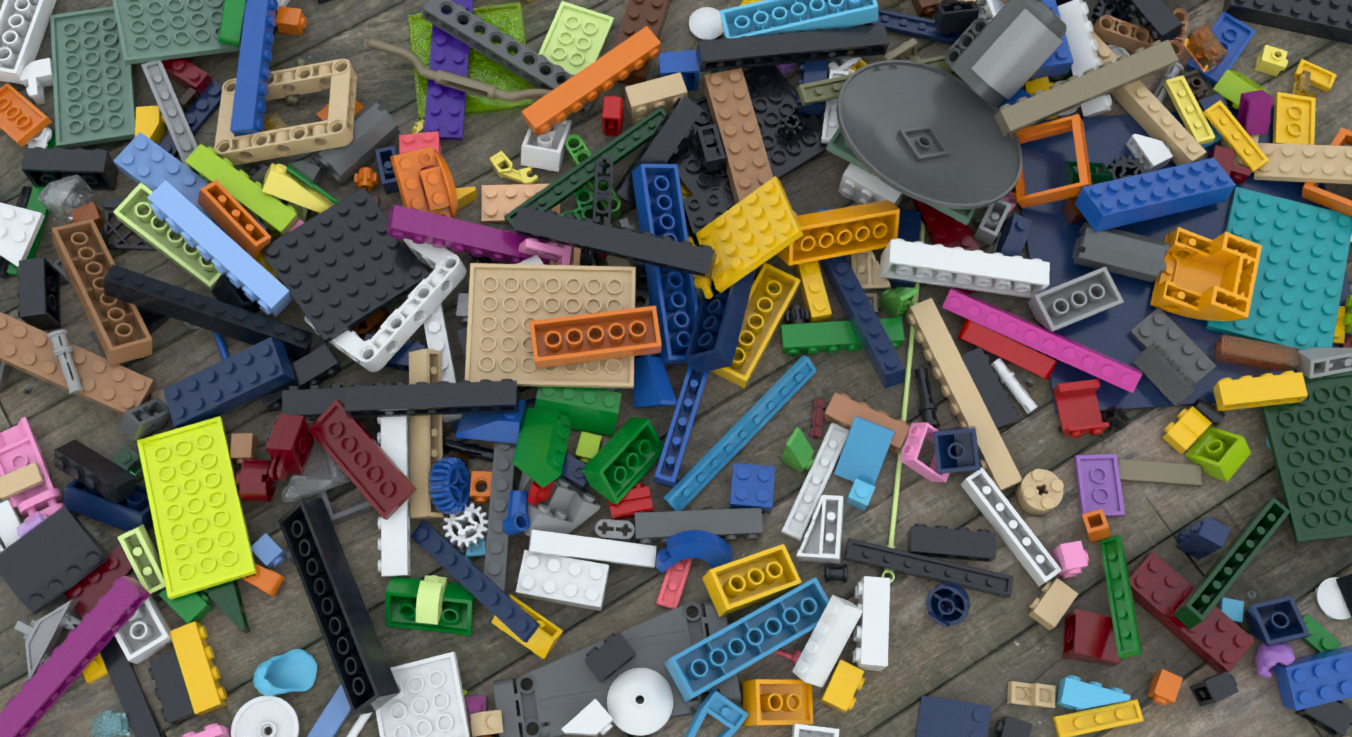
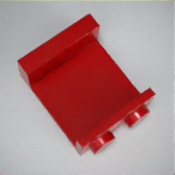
(1079, 408)

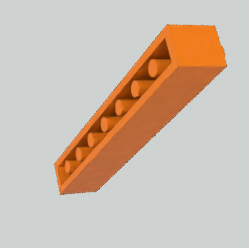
(591, 81)

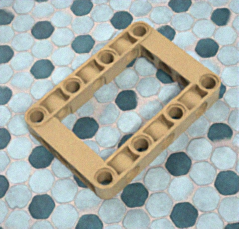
(298, 139)

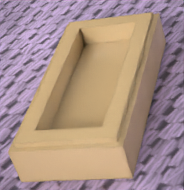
(20, 480)

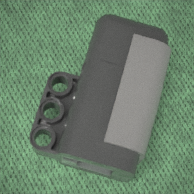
(1007, 49)

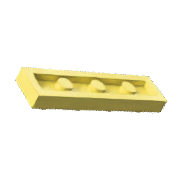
(1189, 110)

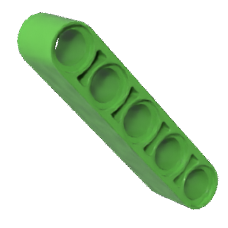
(581, 153)

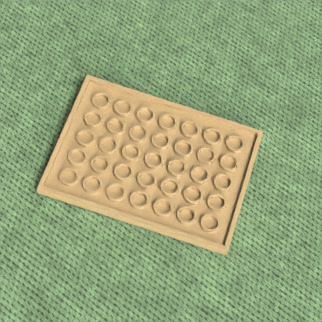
(511, 295)

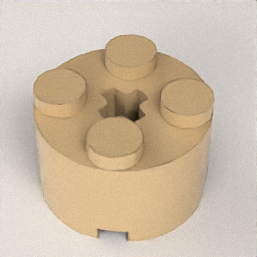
(1028, 489)

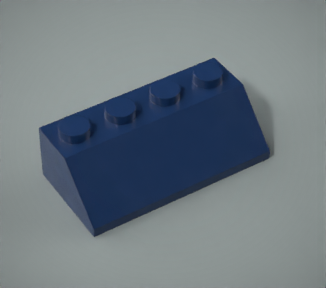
(123, 515)

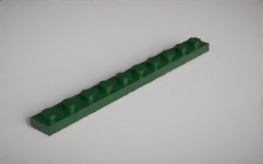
(584, 171)

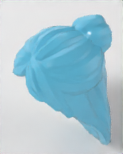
(286, 673)

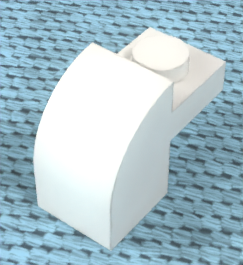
(35, 77)

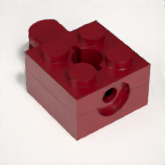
(289, 446)

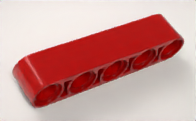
(1007, 349)

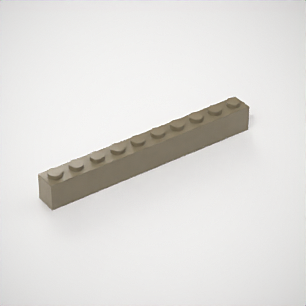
(1086, 87)

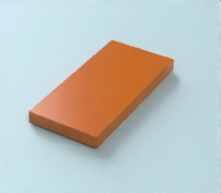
(19, 116)

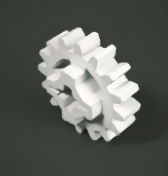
(462, 519)

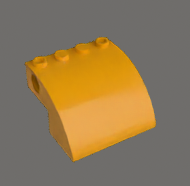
(1207, 276)

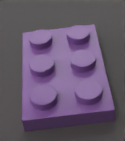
(1099, 484)

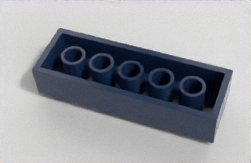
(718, 326)
(229, 383)

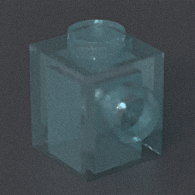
(110, 725)

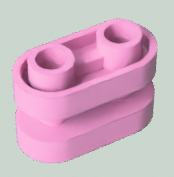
(40, 503)

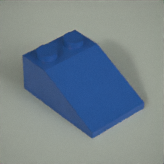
(492, 426)

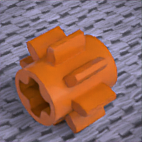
(366, 178)

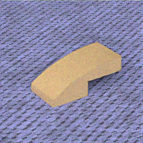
(1031, 694)

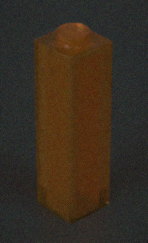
(1256, 354)

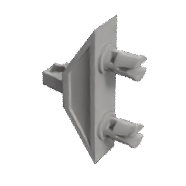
(44, 633)

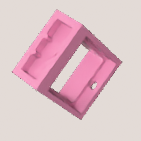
(912, 448)

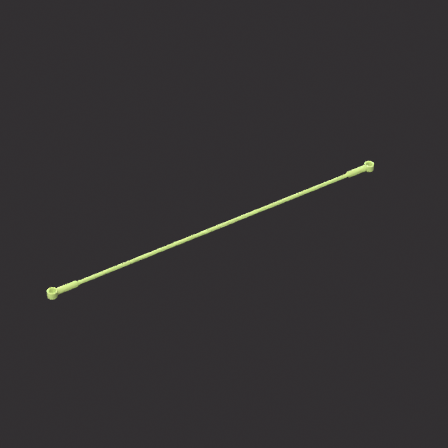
(903, 417)

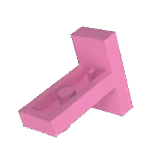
(551, 251)

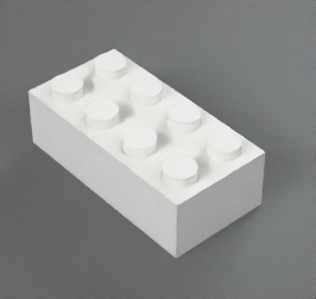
(562, 580)
(873, 625)

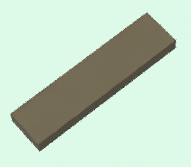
(1160, 472)

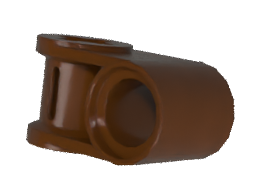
(371, 323)

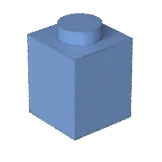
(269, 551)

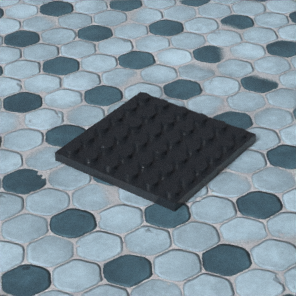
(344, 265)

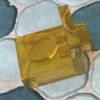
(1303, 84)

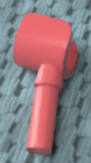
(793, 658)

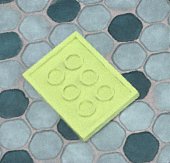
(576, 37)

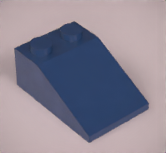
(952, 718)

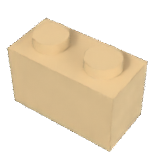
(1052, 604)

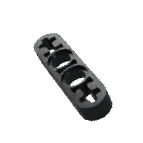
(602, 195)

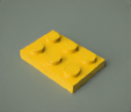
(1294, 119)

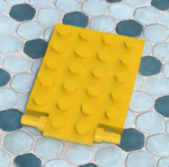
(748, 235)

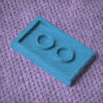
(864, 451)

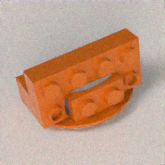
(436, 181)

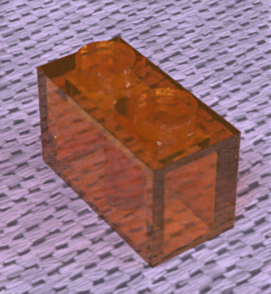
(1205, 48)

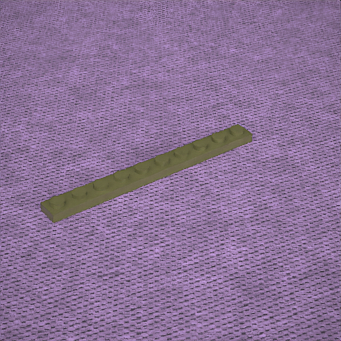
(830, 88)

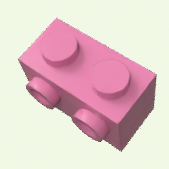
(1070, 559)

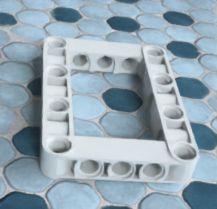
(404, 321)

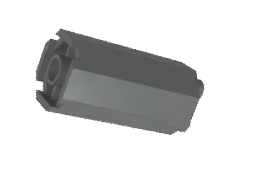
(371, 131)
(1121, 252)

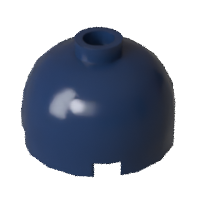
(948, 604)

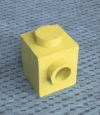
(1271, 60)

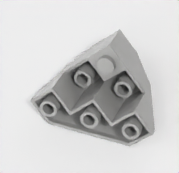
(562, 511)

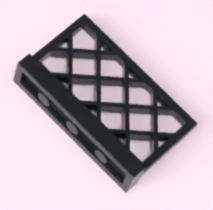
(110, 206)

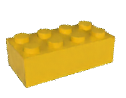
(751, 580)

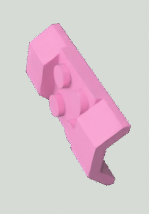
(18, 450)

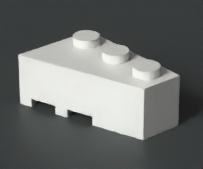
(824, 535)

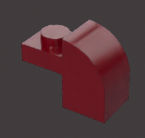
(1225, 158)

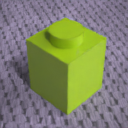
(588, 446)

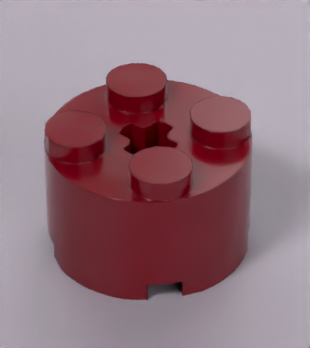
(255, 481)

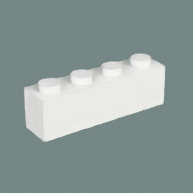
(827, 641)

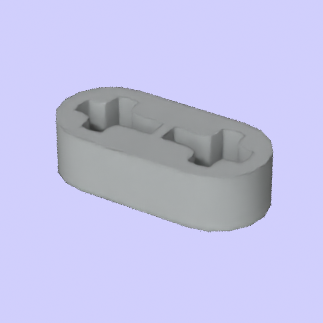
(615, 524)

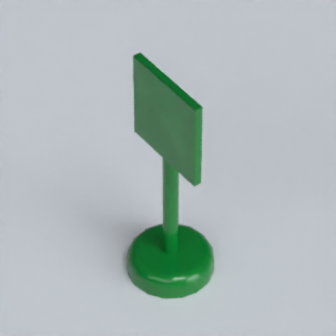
(310, 182)

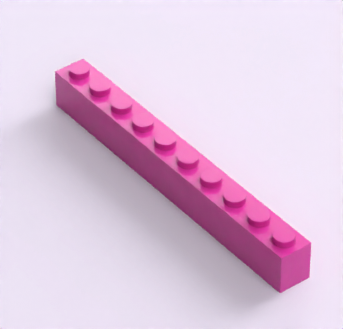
(1042, 339)

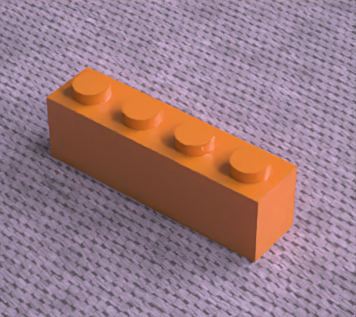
(233, 218)

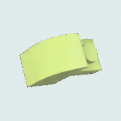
(430, 599)

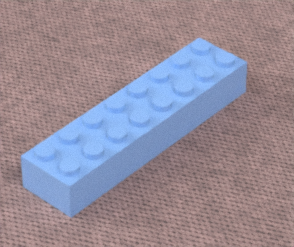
(220, 249)

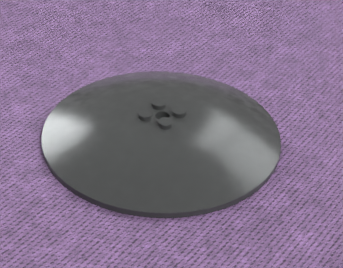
(900, 107)

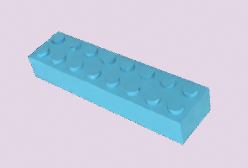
(791, 16)

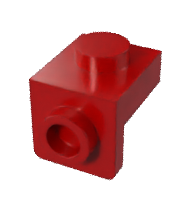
(538, 494)

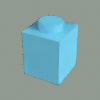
(860, 494)

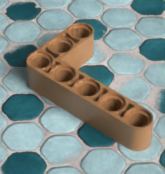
(1134, 37)

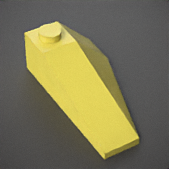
(287, 186)

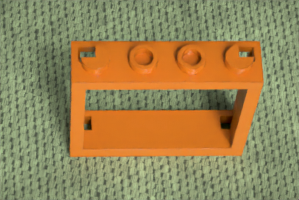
(1047, 129)
(1322, 197)

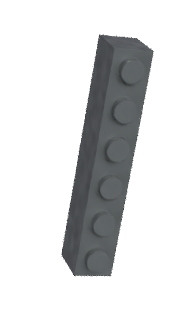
(725, 523)

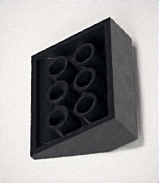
(50, 559)

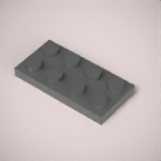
(1161, 330)

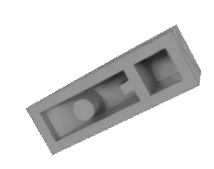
(1324, 361)

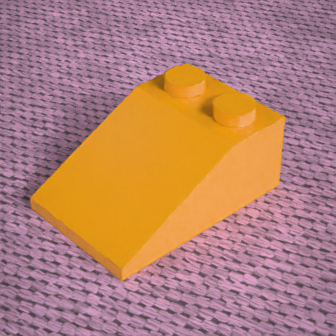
(777, 702)

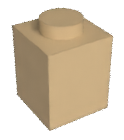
(486, 723)

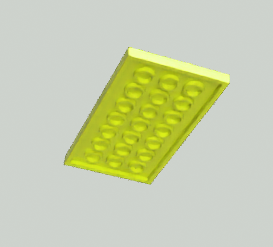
(196, 507)

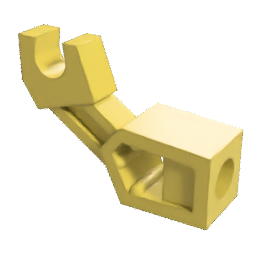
(521, 176)

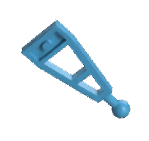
(721, 709)

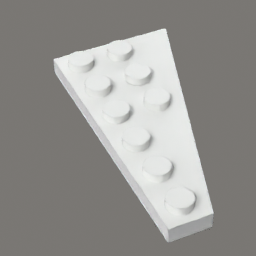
(17, 232)

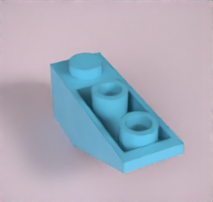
(1081, 695)

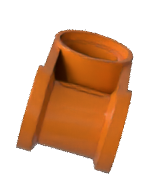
(265, 580)

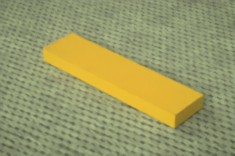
(1235, 136)
(1098, 719)

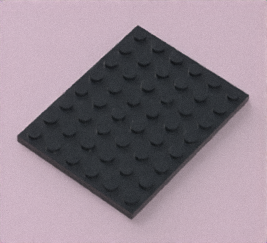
(771, 100)

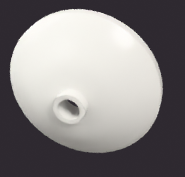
(263, 713)
(644, 717)

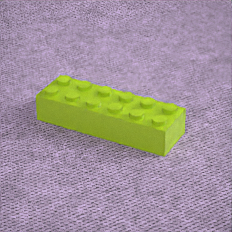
(249, 194)

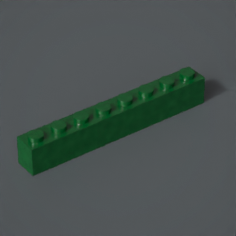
(1231, 563)

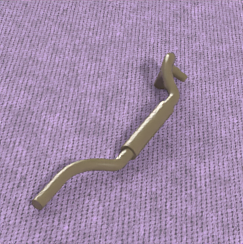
(456, 81)

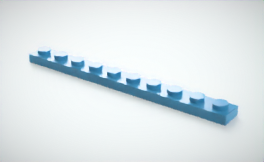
(740, 434)

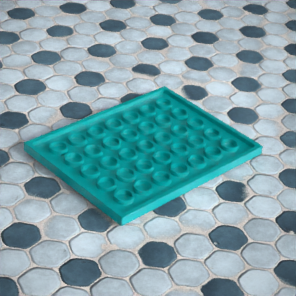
(1297, 269)

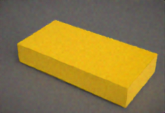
(1320, 77)

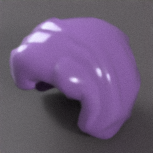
(1271, 655)

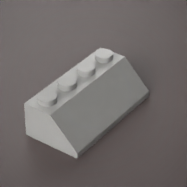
(1075, 300)

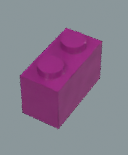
(1255, 112)

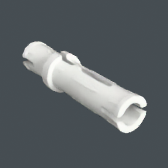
(1008, 378)

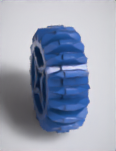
(450, 485)

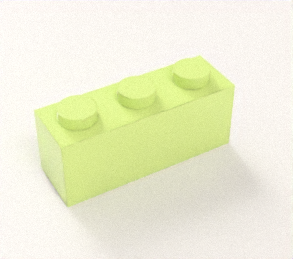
(143, 558)

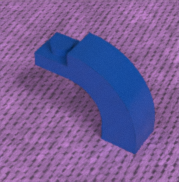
(694, 545)

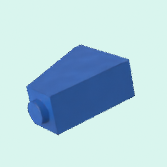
(651, 383)

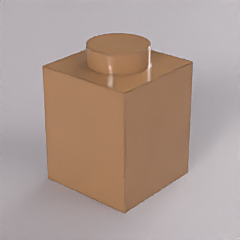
(243, 446)

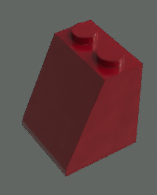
(1089, 638)

